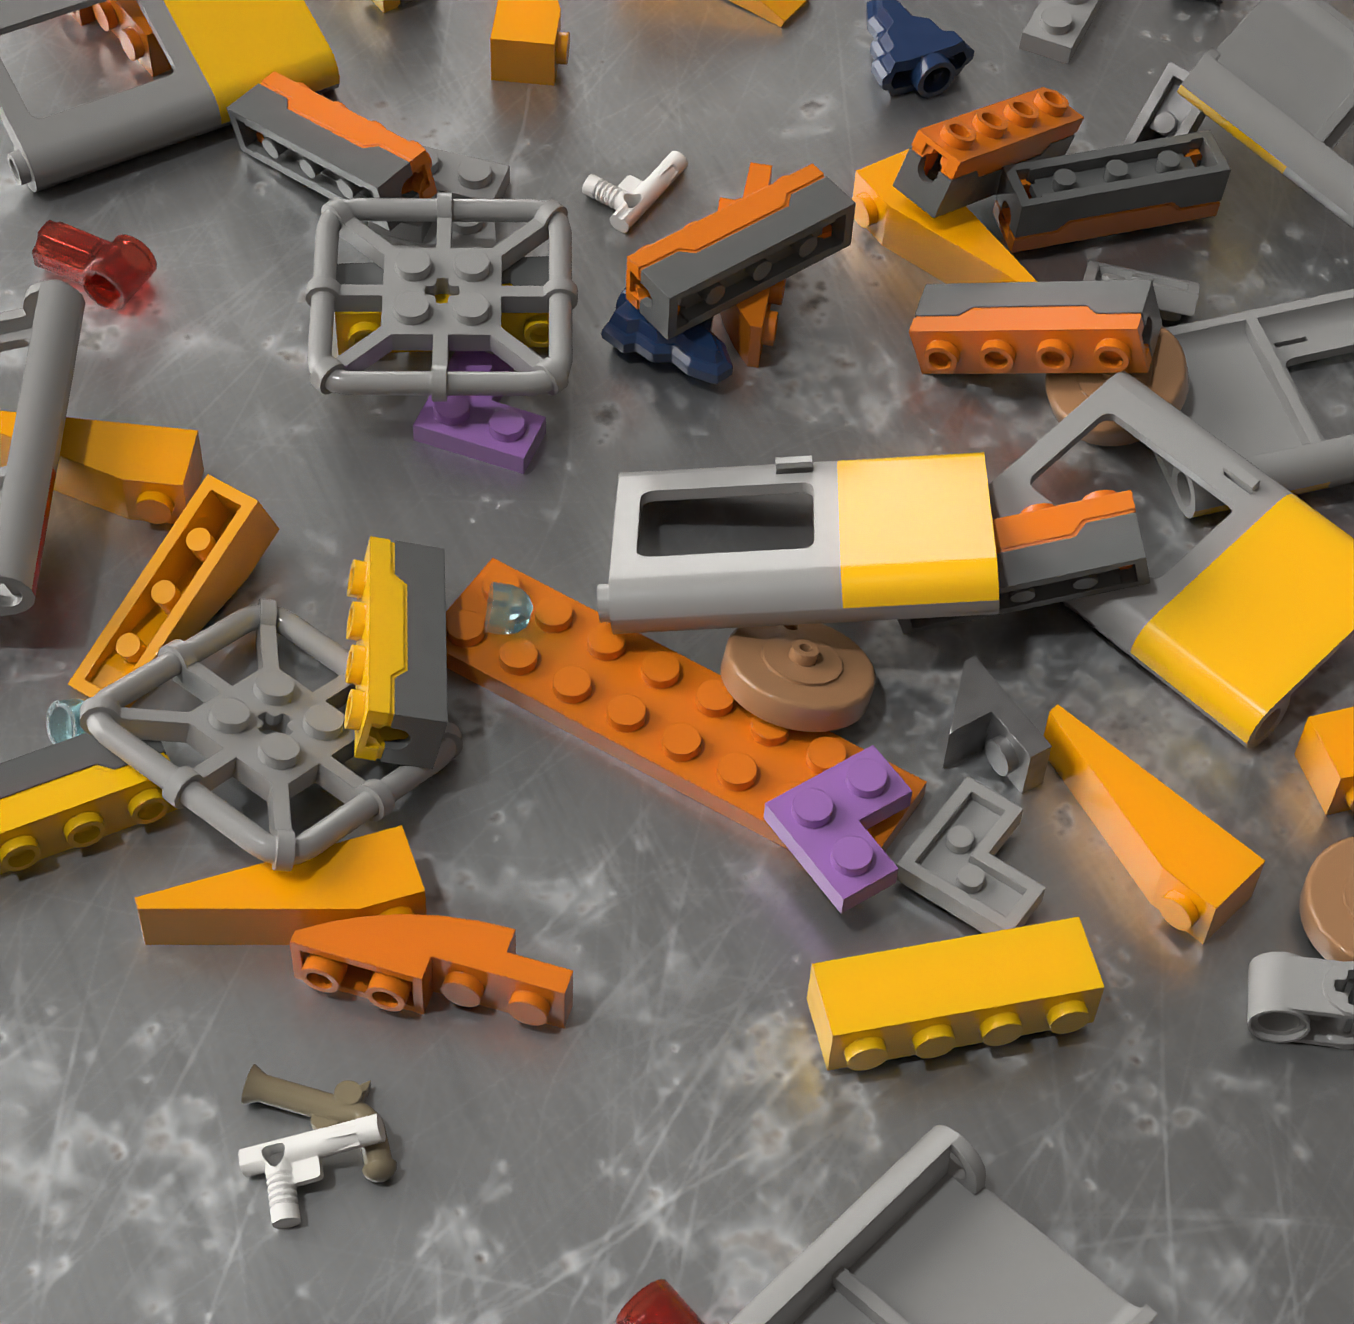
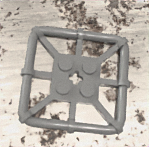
(409, 303)
(230, 735)

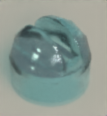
(507, 609)
(64, 719)

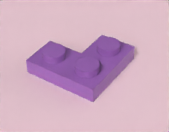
(480, 424)
(828, 824)

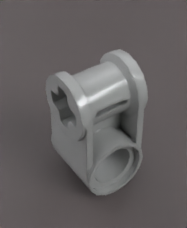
(1300, 1000)

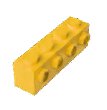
(954, 994)

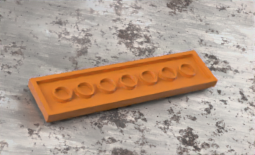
(643, 704)

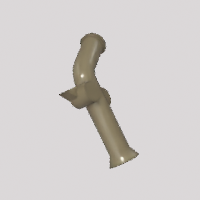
(325, 1110)

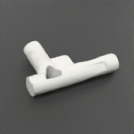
(634, 192)
(304, 1161)

